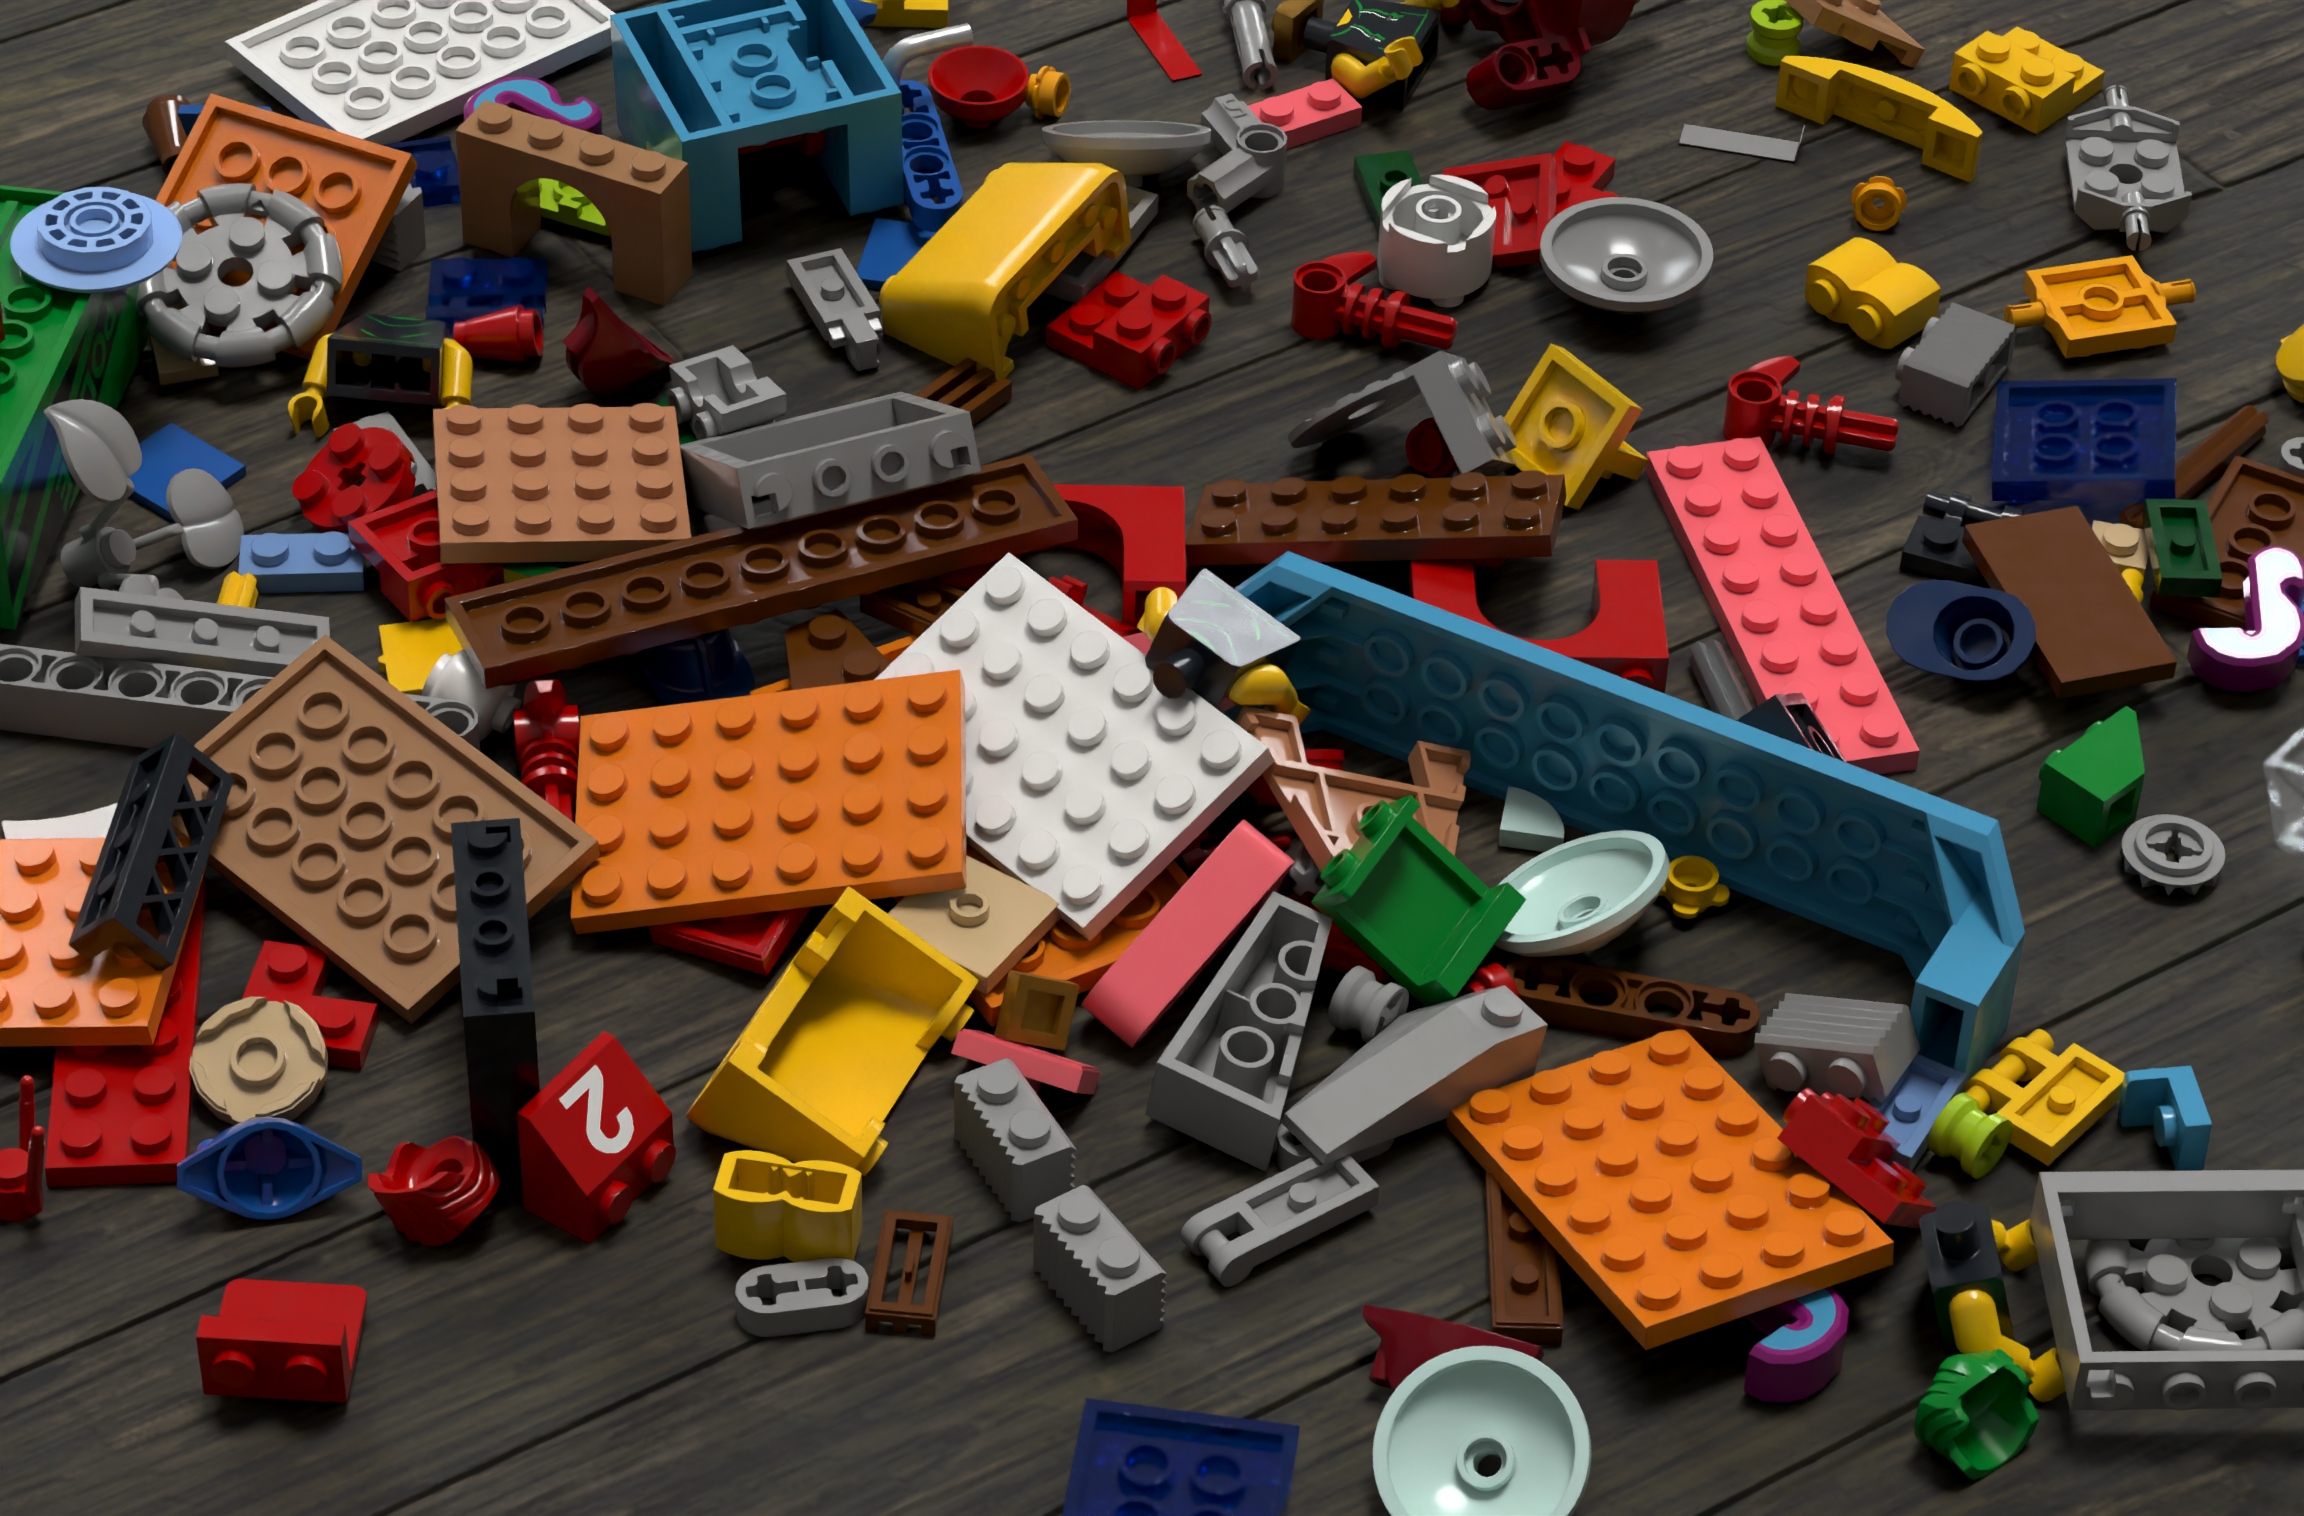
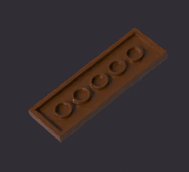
(1378, 519)

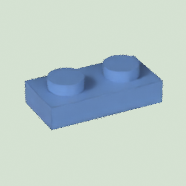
(302, 562)
(1916, 1105)

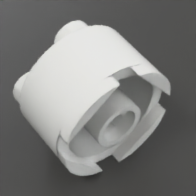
(1436, 239)

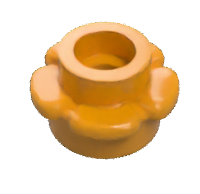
(1048, 92)
(1876, 217)

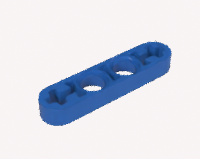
(927, 155)

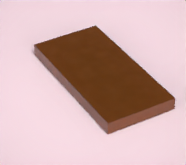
(2247, 511)
(2084, 612)

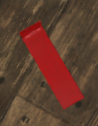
(1160, 40)

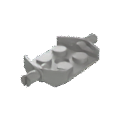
(2130, 147)

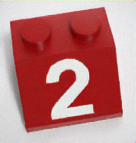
(593, 1141)

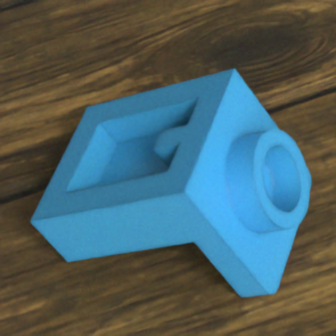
(2174, 1106)

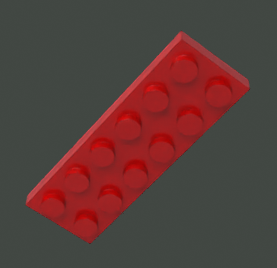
(129, 1108)

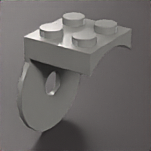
(1455, 400)

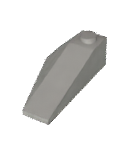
(1419, 1072)

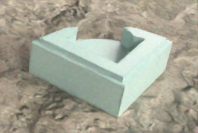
(1529, 822)

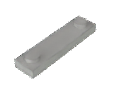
(192, 632)

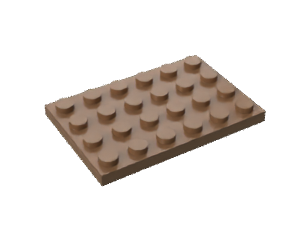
(350, 818)

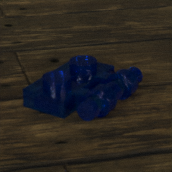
(476, 287)

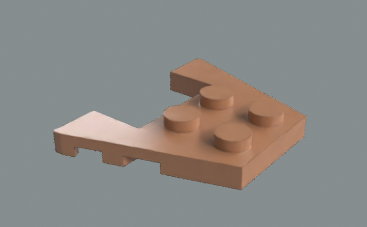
(1331, 802)

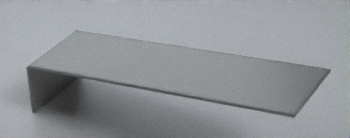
(1740, 142)

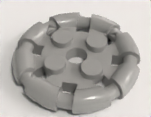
(267, 298)
(2187, 1314)

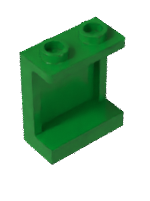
(1414, 903)

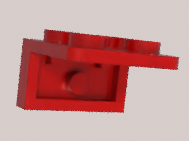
(282, 1340)

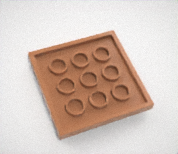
(557, 482)

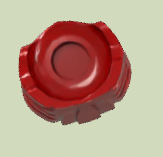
(435, 1189)

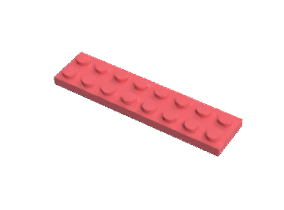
(1778, 596)

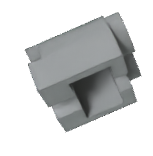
(722, 395)

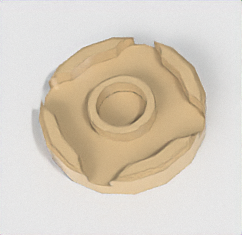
(258, 1061)

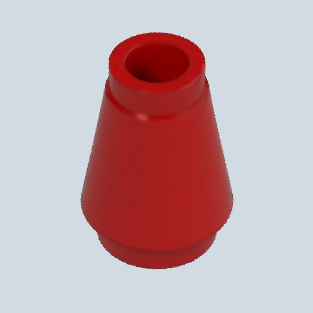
(502, 335)

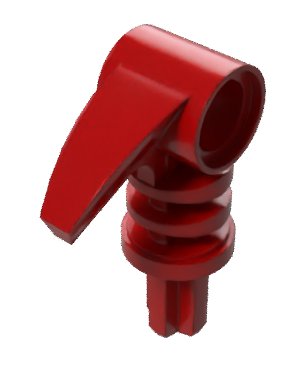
(1327, 304)
(1760, 410)
(548, 744)

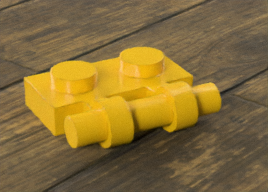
(2058, 1103)

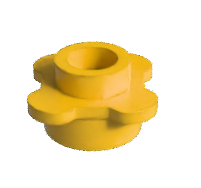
(1693, 886)

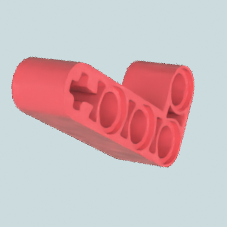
(1188, 933)

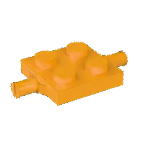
(2100, 306)

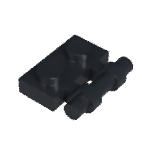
(1937, 545)

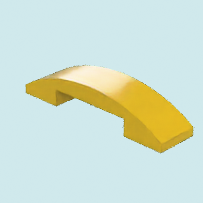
(1884, 103)

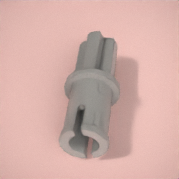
(1226, 248)

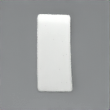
(83, 825)

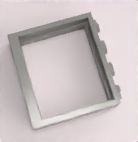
(829, 458)
(2165, 1208)

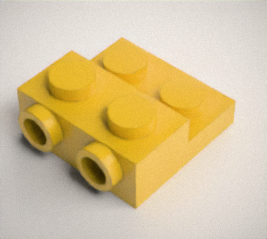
(2023, 78)

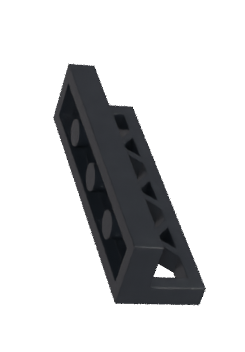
(145, 836)

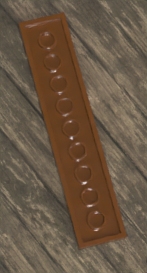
(756, 572)

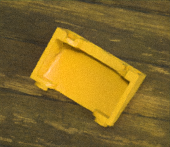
(999, 254)
(836, 1040)

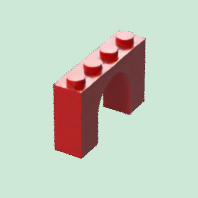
(1129, 527)
(1626, 614)

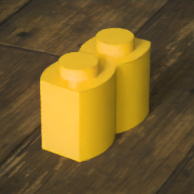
(1872, 292)
(786, 1208)

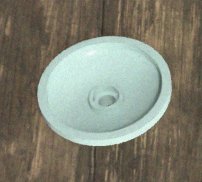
(1584, 893)
(1476, 1407)

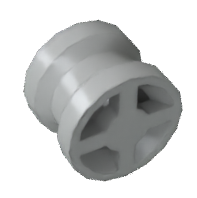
(1366, 1004)

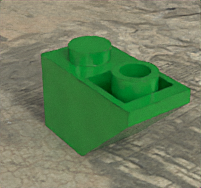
(2096, 780)

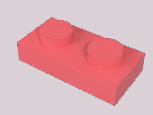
(1310, 112)

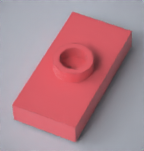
(1033, 1063)

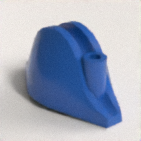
(268, 1169)

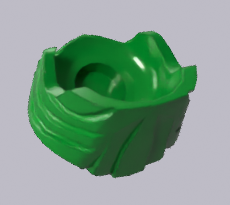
(1977, 1412)

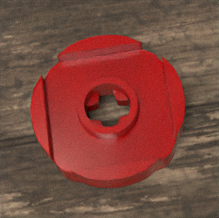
(352, 453)

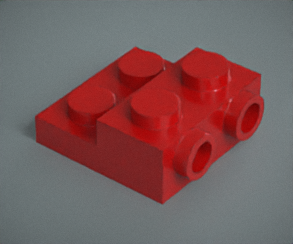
(1132, 327)
(406, 552)
(1852, 1150)

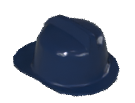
(1961, 630)
(697, 669)

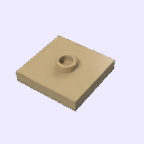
(983, 925)

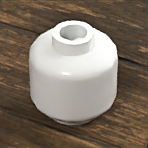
(457, 680)

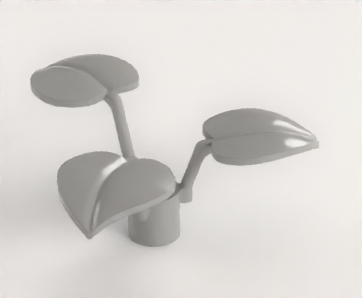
(101, 457)

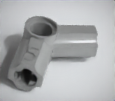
(1251, 158)

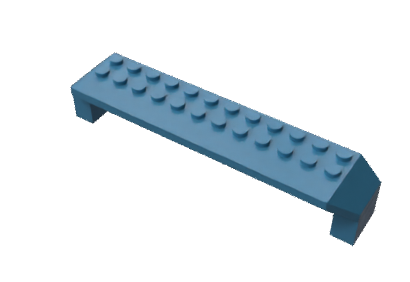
(1633, 759)

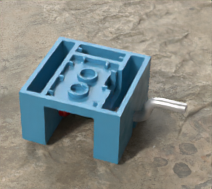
(759, 76)

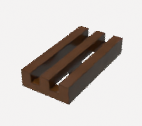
(963, 383)
(904, 1311)

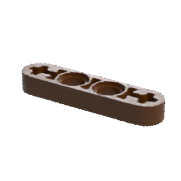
(1631, 998)

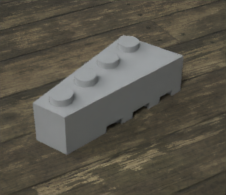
(1239, 1045)

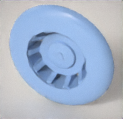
(96, 240)

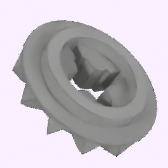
(2197, 847)

